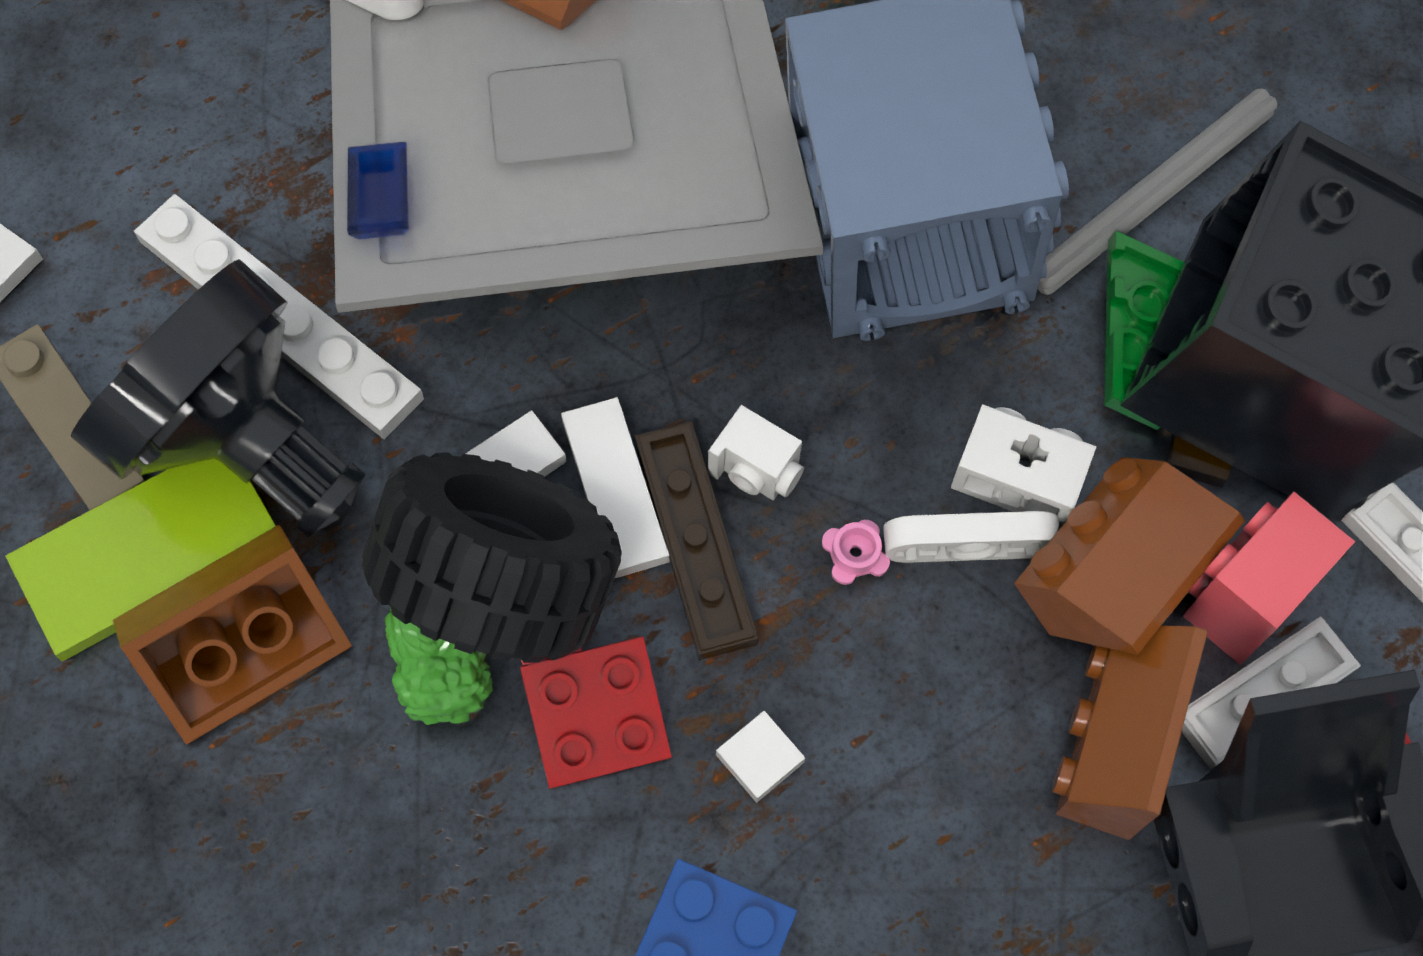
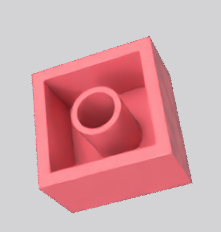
(1265, 575)

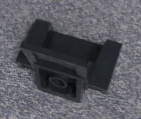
(1304, 827)

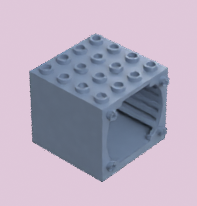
(923, 159)

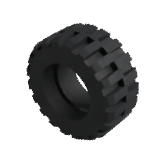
(490, 557)

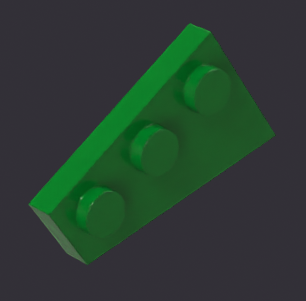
(1136, 294)

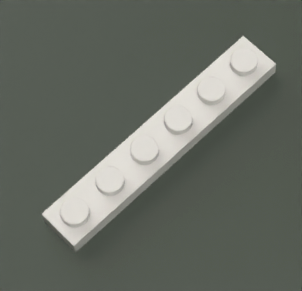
(311, 338)

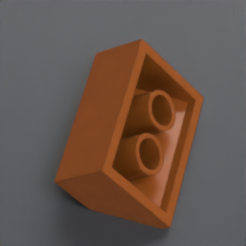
(1127, 555)
(230, 634)
(1128, 732)

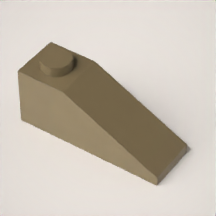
(53, 405)

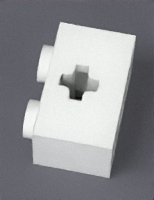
(993, 470)

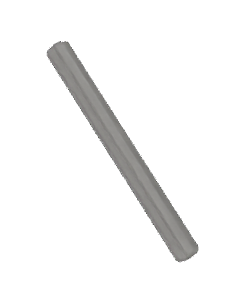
(1157, 188)

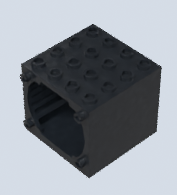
(1299, 327)

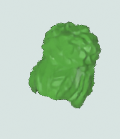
(434, 677)

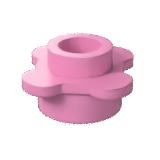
(855, 535)

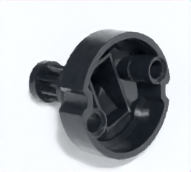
(210, 393)

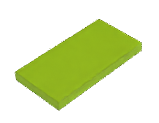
(134, 550)

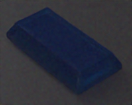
(377, 190)

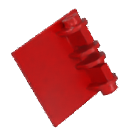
(596, 712)

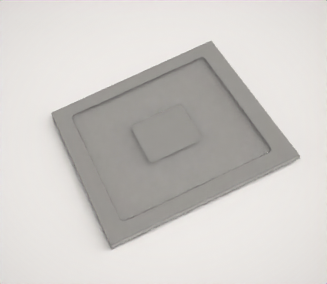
(568, 153)

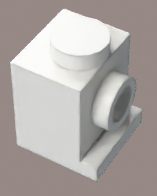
(756, 455)

